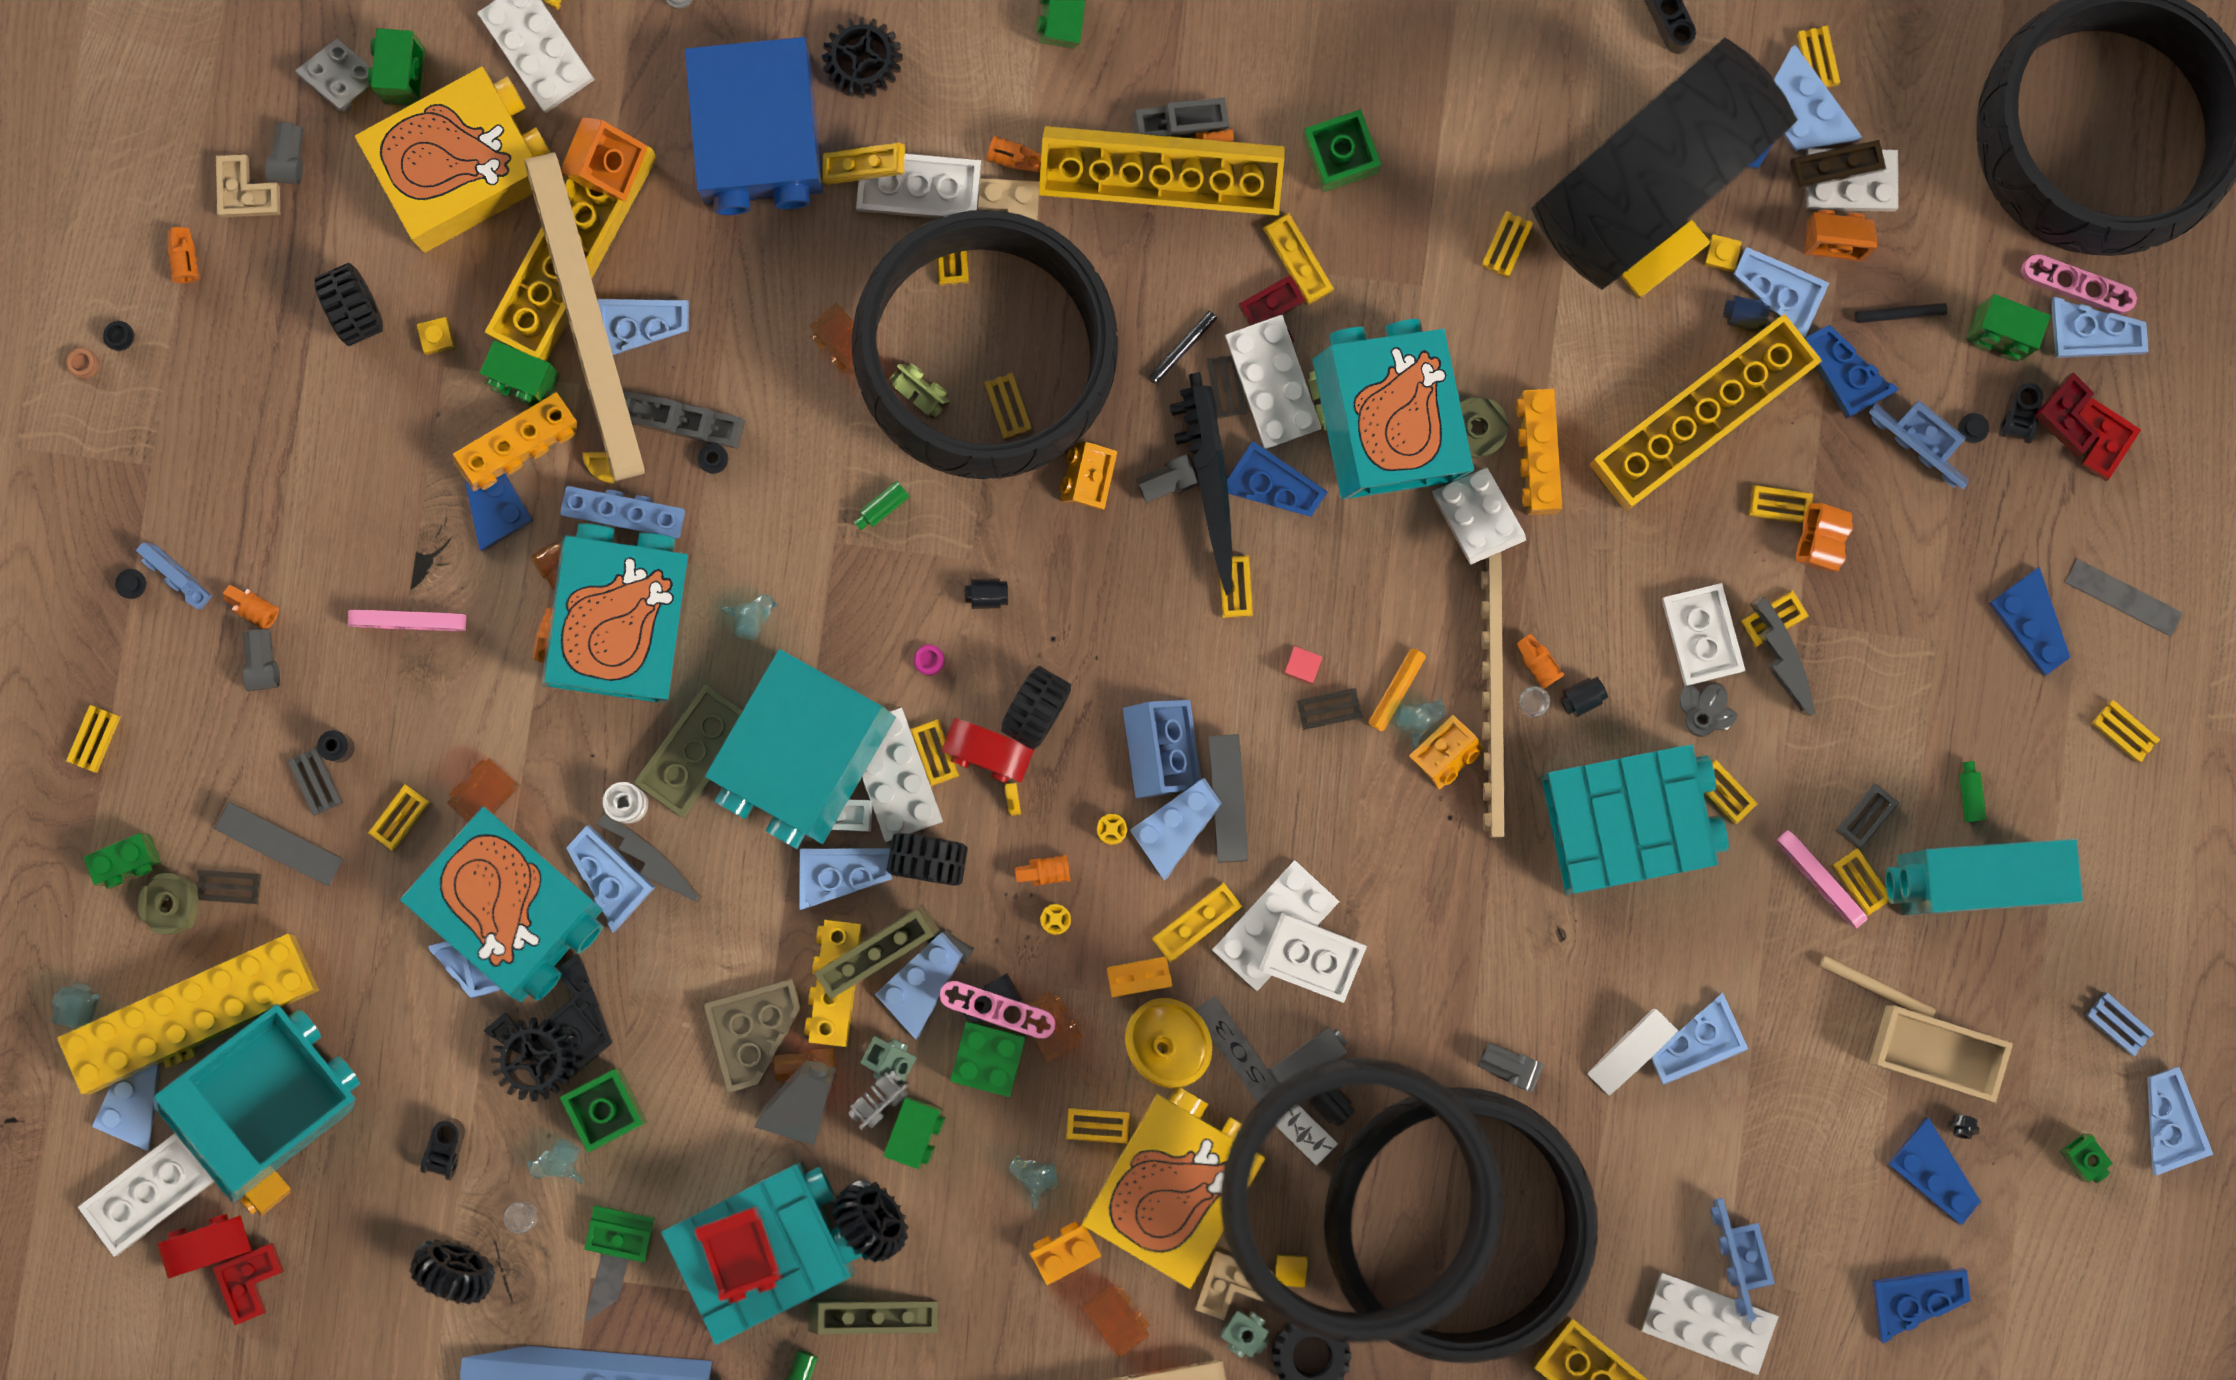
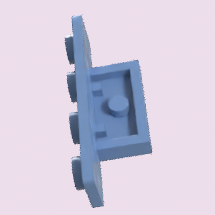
(1927, 435)
(622, 512)
(1746, 1258)

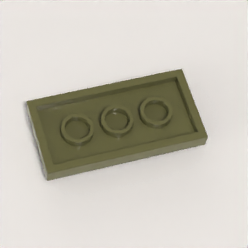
(681, 762)

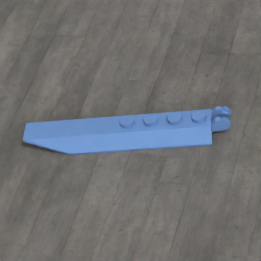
(572, 1364)

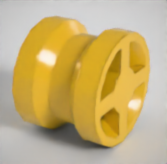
(1109, 831)
(1053, 916)

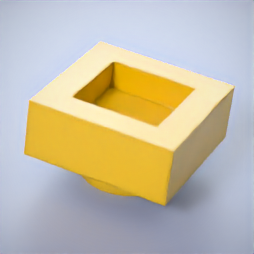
(1723, 253)
(435, 336)

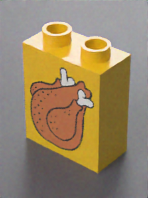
(453, 157)
(1168, 1188)

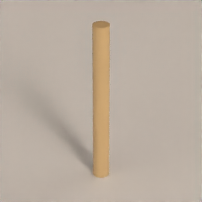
(1876, 987)

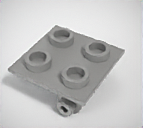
(336, 75)
(895, 1094)

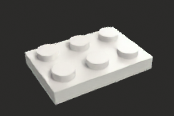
(1861, 193)
(1479, 516)
(1703, 634)
(1312, 957)

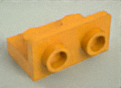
(1088, 475)
(1447, 752)
(1139, 976)
(1064, 1253)

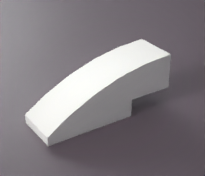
(1632, 1051)

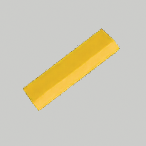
(863, 163)
(1298, 258)
(1665, 259)
(1197, 922)

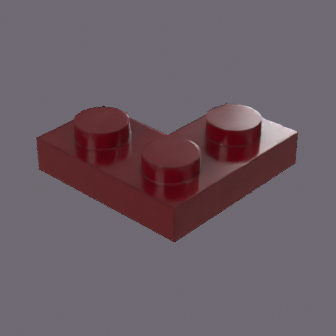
(1272, 302)
(2062, 415)

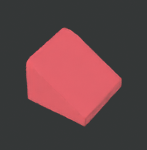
(1303, 665)

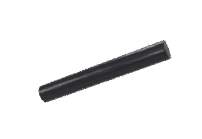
(1901, 313)
(1182, 347)

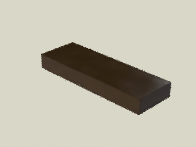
(1837, 164)

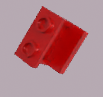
(739, 1254)

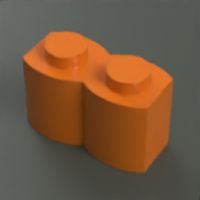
(1824, 537)

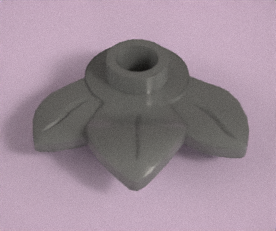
(1710, 706)

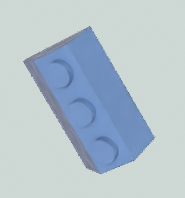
(1162, 747)

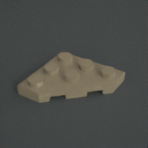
(751, 1030)

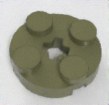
(1495, 429)
(184, 908)

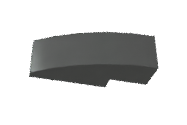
(1182, 118)

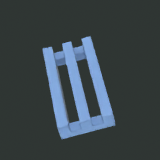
(2139, 1041)

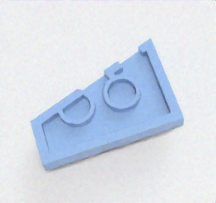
(642, 322)
(839, 872)
(1700, 1043)

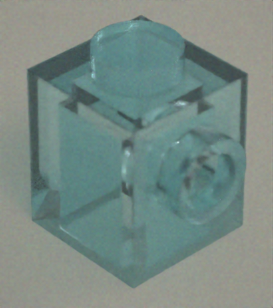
(74, 1005)

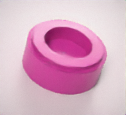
(929, 660)

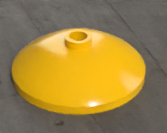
(1181, 1036)

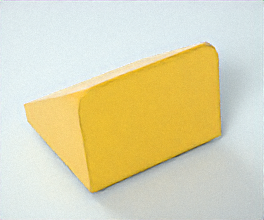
(1291, 1269)

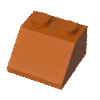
(603, 158)
(1840, 236)

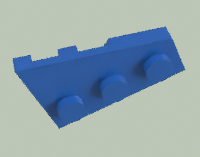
(1846, 374)
(1273, 482)
(497, 512)
(2033, 621)
(1935, 1173)
(1916, 1298)

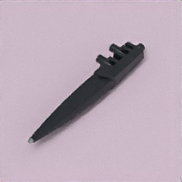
(1210, 467)

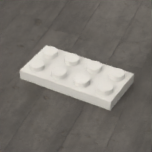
(537, 50)
(927, 189)
(1273, 381)
(899, 784)
(1293, 894)
(145, 1195)
(1707, 1323)

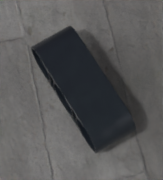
(1669, 24)

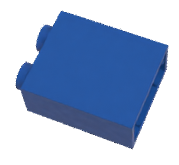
(754, 124)

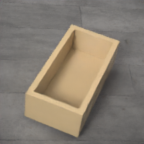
(1941, 1053)

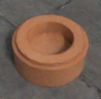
(82, 363)

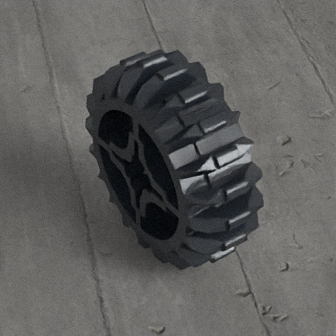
(850, 53)
(528, 1045)
(870, 1221)
(452, 1272)

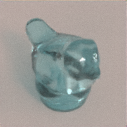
(751, 616)
(1419, 718)
(557, 1162)
(1034, 1177)

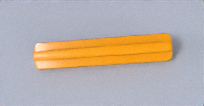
(1397, 689)

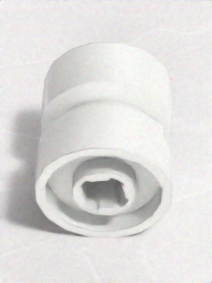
(625, 802)

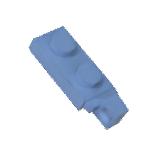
(175, 574)

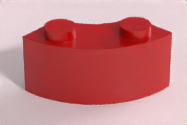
(987, 750)
(204, 1246)

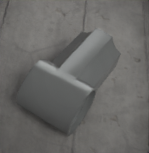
(285, 161)
(1176, 477)
(260, 669)
(1517, 1069)

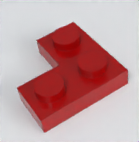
(2113, 442)
(239, 1279)

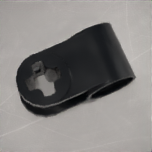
(2019, 417)
(1001, 986)
(443, 1155)

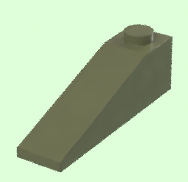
(877, 951)
(871, 1316)

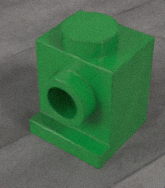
(2077, 1155)

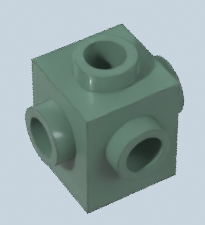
(893, 1058)
(1237, 1325)

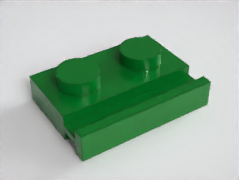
(619, 1233)

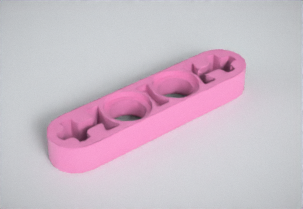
(2079, 281)
(406, 620)
(1821, 879)
(996, 1013)

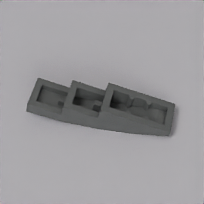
(684, 420)
(1787, 666)
(1228, 786)
(278, 843)
(657, 865)

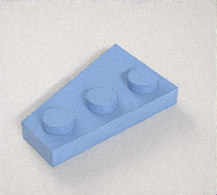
(1781, 287)
(2091, 333)
(1173, 828)
(611, 878)
(917, 986)
(130, 1108)
(2174, 1123)

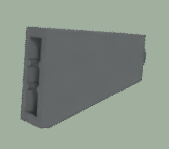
(1321, 1048)
(799, 1104)

